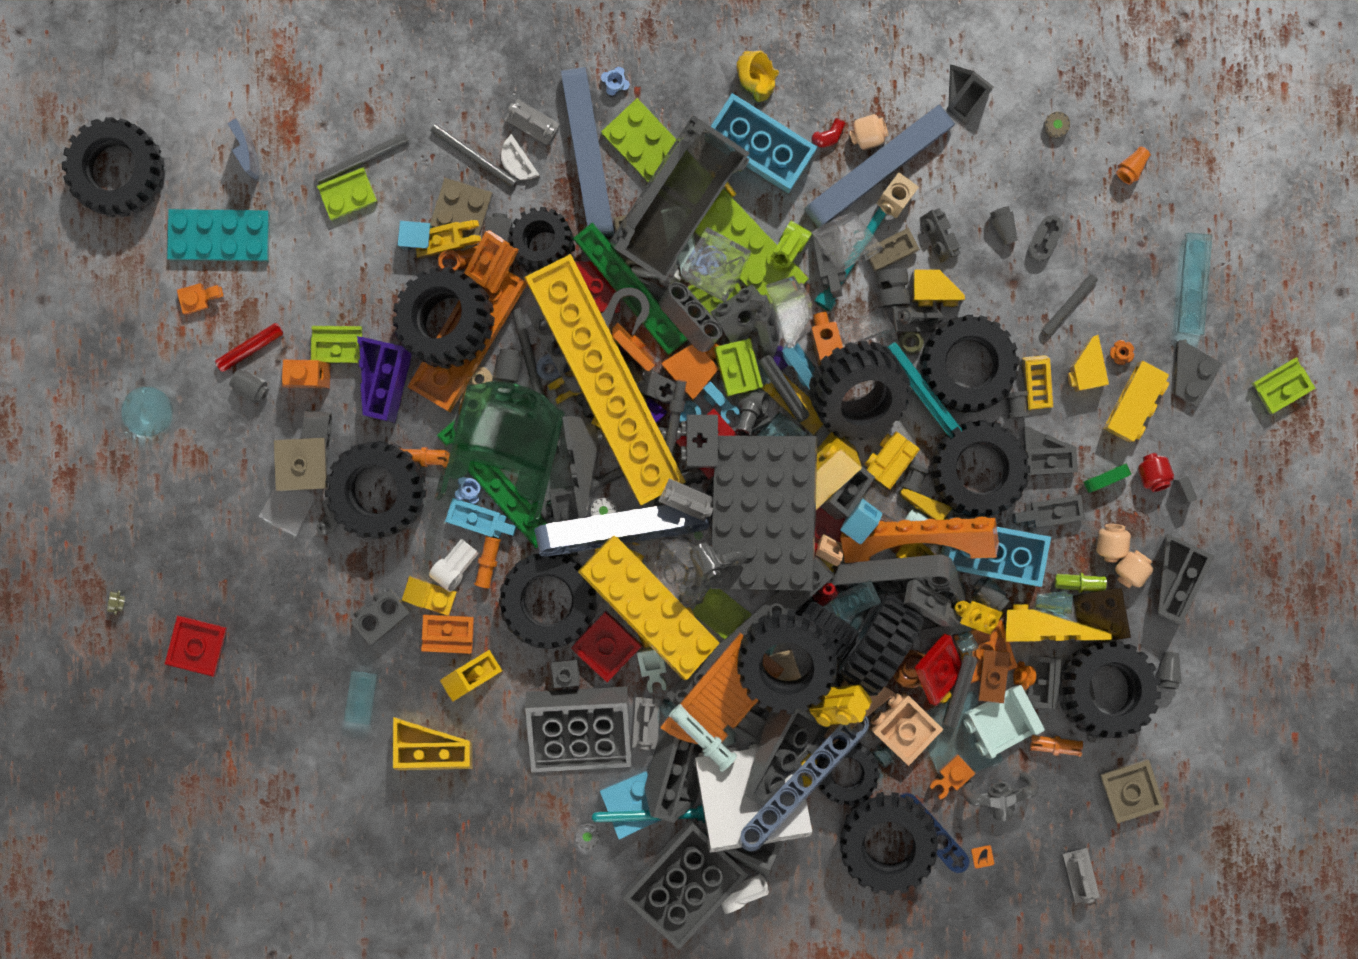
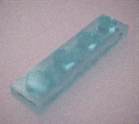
(1194, 284)

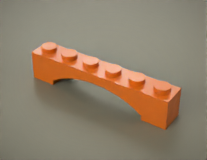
(972, 536)

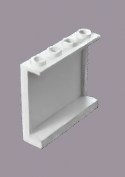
(729, 809)

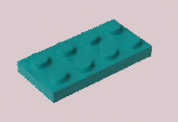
(218, 235)

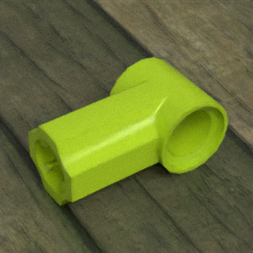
(791, 242)

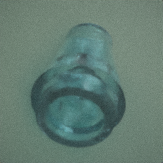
(1055, 602)

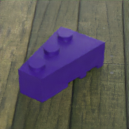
(383, 377)

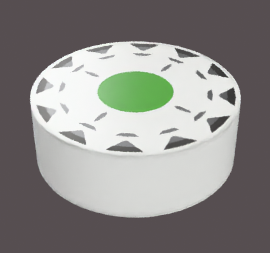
(602, 507)

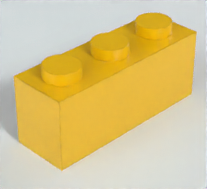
(1137, 402)

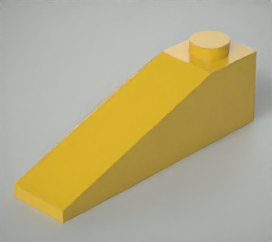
(1035, 625)

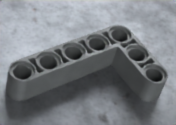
(893, 575)

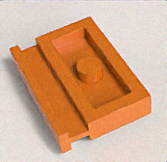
(491, 261)
(447, 634)

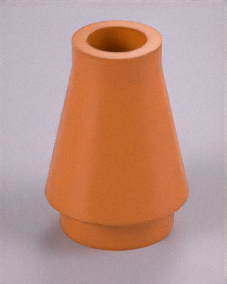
(1132, 166)

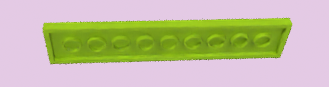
(645, 144)

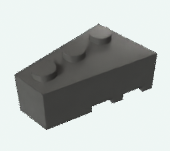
(1181, 577)

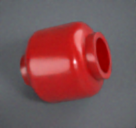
(1155, 472)

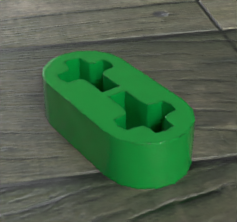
(1107, 478)

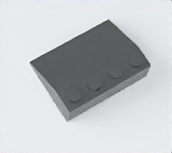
(578, 729)
(683, 885)

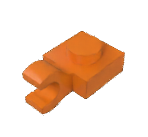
(195, 298)

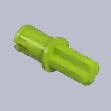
(1080, 582)

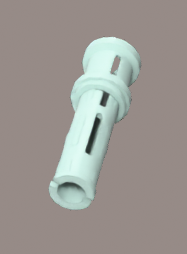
(711, 745)

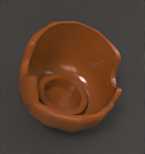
(906, 673)

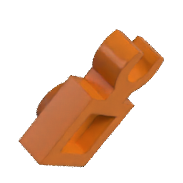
(954, 774)

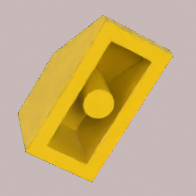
(1089, 367)
(470, 675)

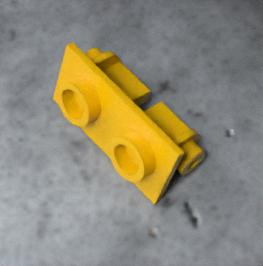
(978, 616)

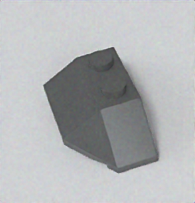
(672, 778)

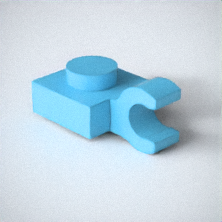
(715, 397)

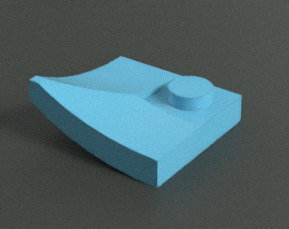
(627, 796)

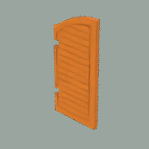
(719, 696)

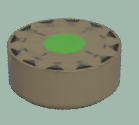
(1057, 124)

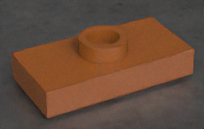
(993, 676)

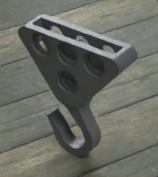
(548, 339)

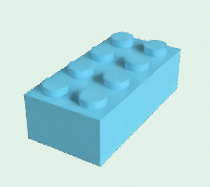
(773, 149)
(1018, 560)

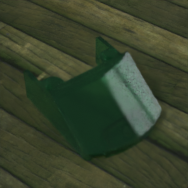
(506, 430)

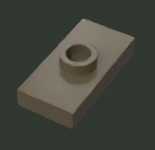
(894, 249)

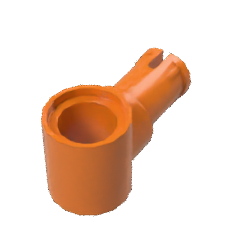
(461, 258)

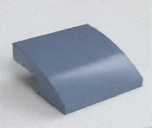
(245, 151)

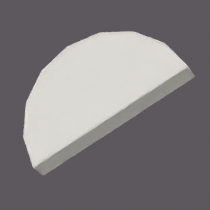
(516, 161)

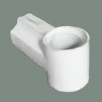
(449, 571)
(747, 891)

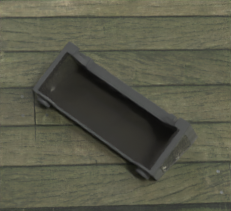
(678, 197)

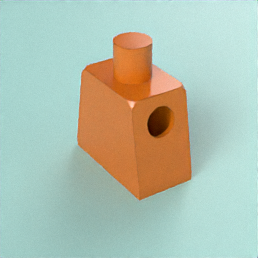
(822, 330)
(693, 367)
(306, 374)

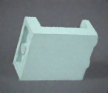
(1002, 725)

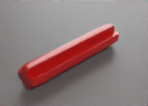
(249, 347)

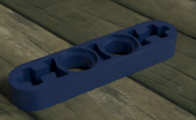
(958, 851)

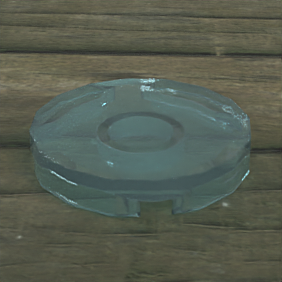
(147, 411)

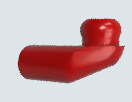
(829, 137)
(826, 596)

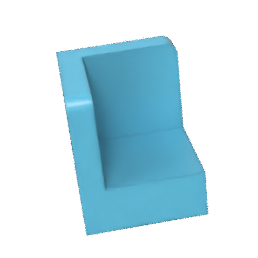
(413, 235)
(861, 521)

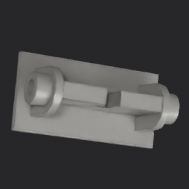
(531, 121)
(687, 500)
(646, 723)
(1081, 876)

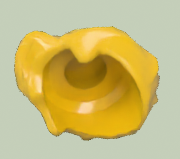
(757, 74)

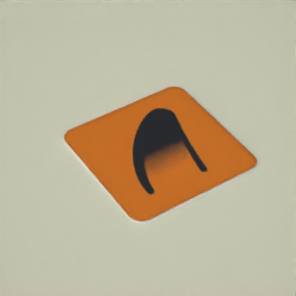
(982, 856)

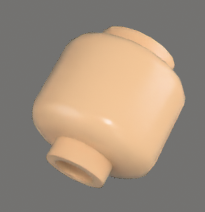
(869, 132)
(1113, 542)
(1134, 569)

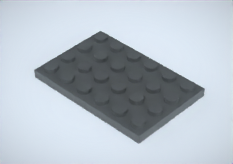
(766, 510)

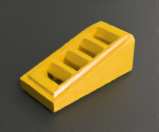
(1046, 381)
(928, 506)

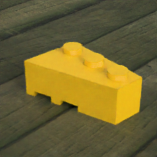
(835, 466)
(428, 749)

